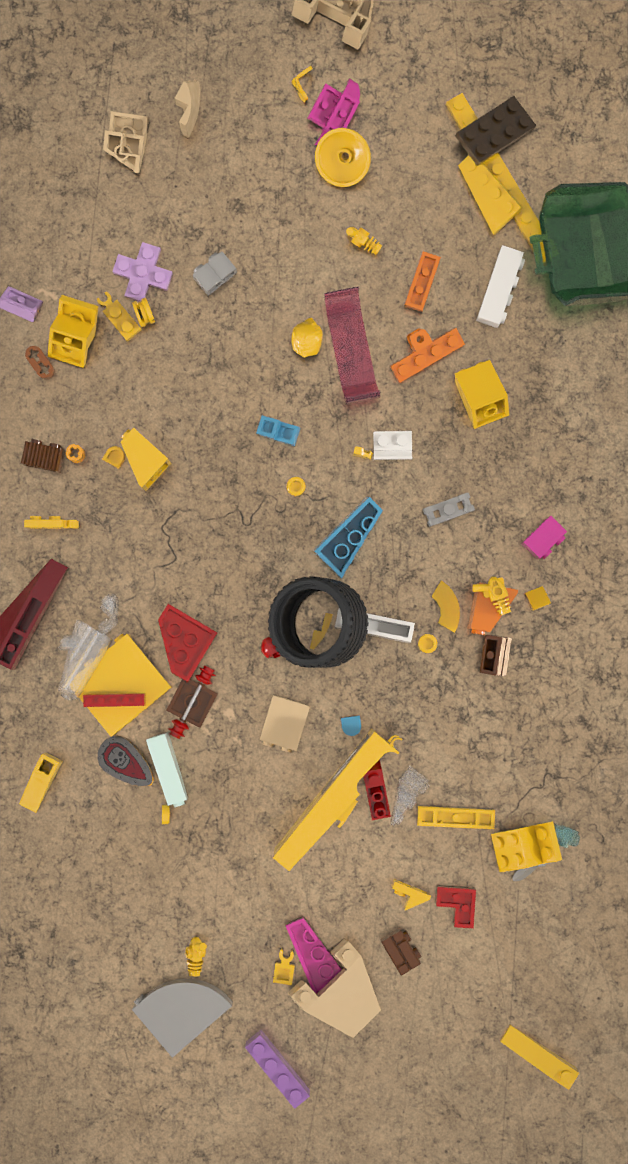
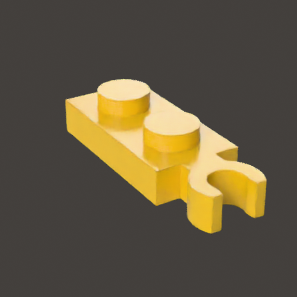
(119, 317)
(53, 523)

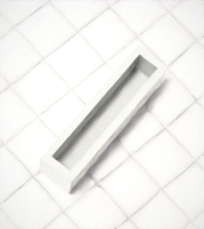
(500, 286)
(385, 627)

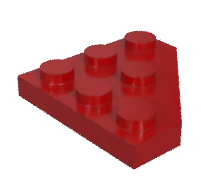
(184, 641)

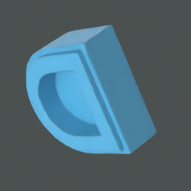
(351, 725)

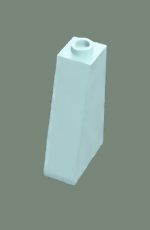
(167, 769)

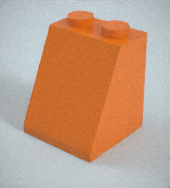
(483, 612)

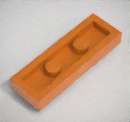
(422, 281)

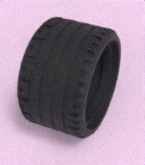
(283, 618)

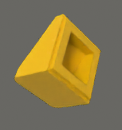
(537, 598)

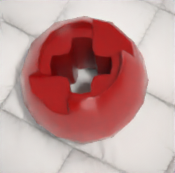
(268, 648)

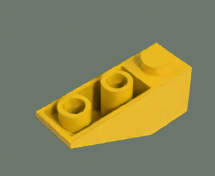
(40, 781)

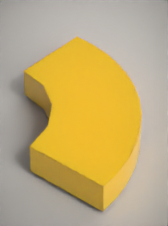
(448, 606)

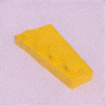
(491, 196)

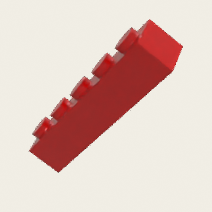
(114, 700)

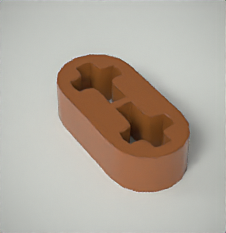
(36, 365)

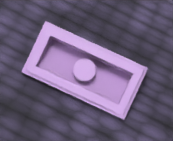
(20, 304)

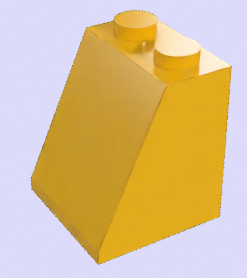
(482, 394)
(144, 458)

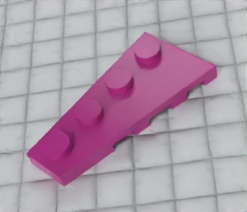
(314, 957)

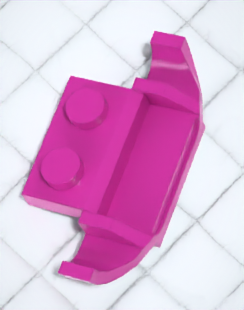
(335, 108)

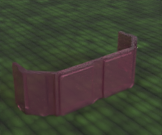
(351, 345)

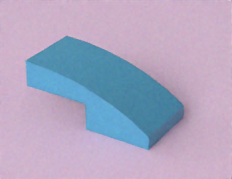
(278, 430)

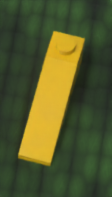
(540, 1057)

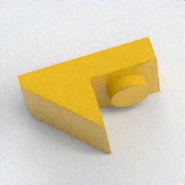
(415, 895)

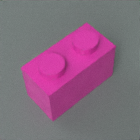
(544, 537)

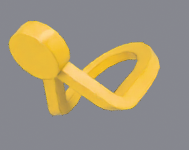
(295, 82)

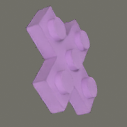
(142, 272)

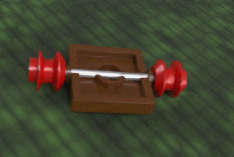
(192, 702)

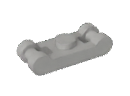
(448, 509)

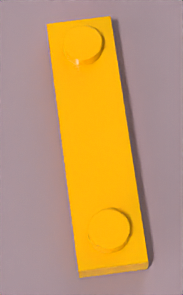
(456, 817)

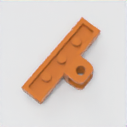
(425, 352)

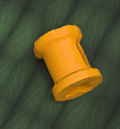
(69, 453)

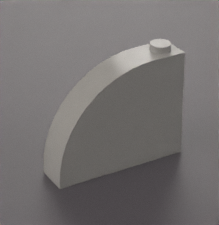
(180, 1011)

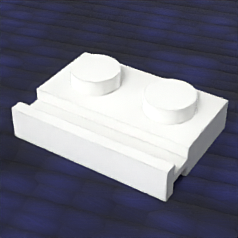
(392, 445)

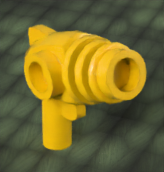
(360, 238)
(496, 591)
(195, 952)

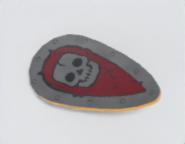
(124, 762)

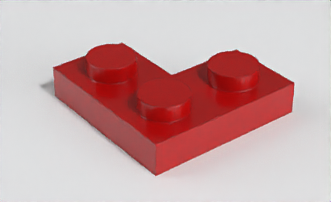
(462, 900)

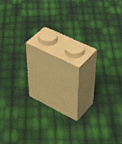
(284, 723)

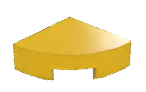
(360, 452)

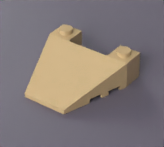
(350, 13)
(347, 999)

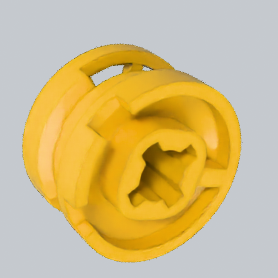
(145, 310)

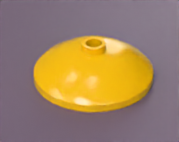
(331, 160)

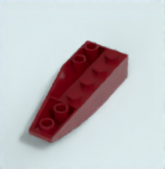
(26, 611)

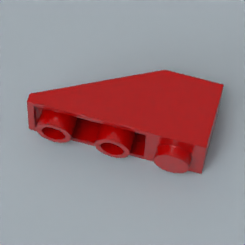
(376, 792)

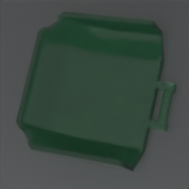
(584, 242)

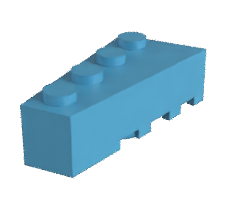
(345, 540)

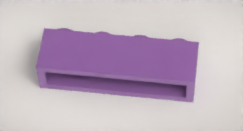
(277, 1069)

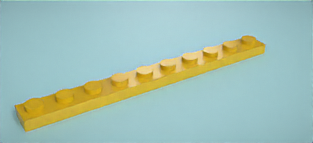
(525, 218)

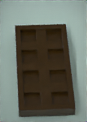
(495, 130)

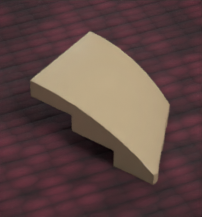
(188, 99)
(127, 138)

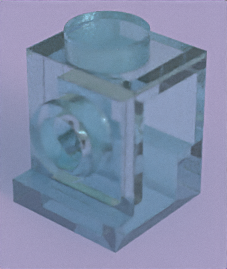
(566, 836)

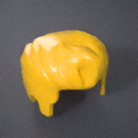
(307, 338)

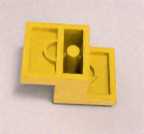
(72, 331)
(526, 847)

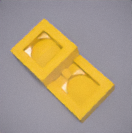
(319, 635)

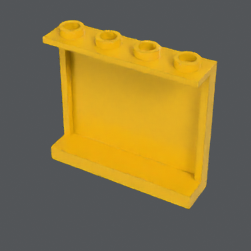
(124, 671)

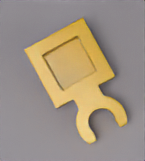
(283, 970)

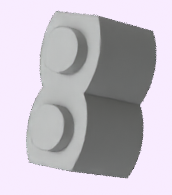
(214, 273)

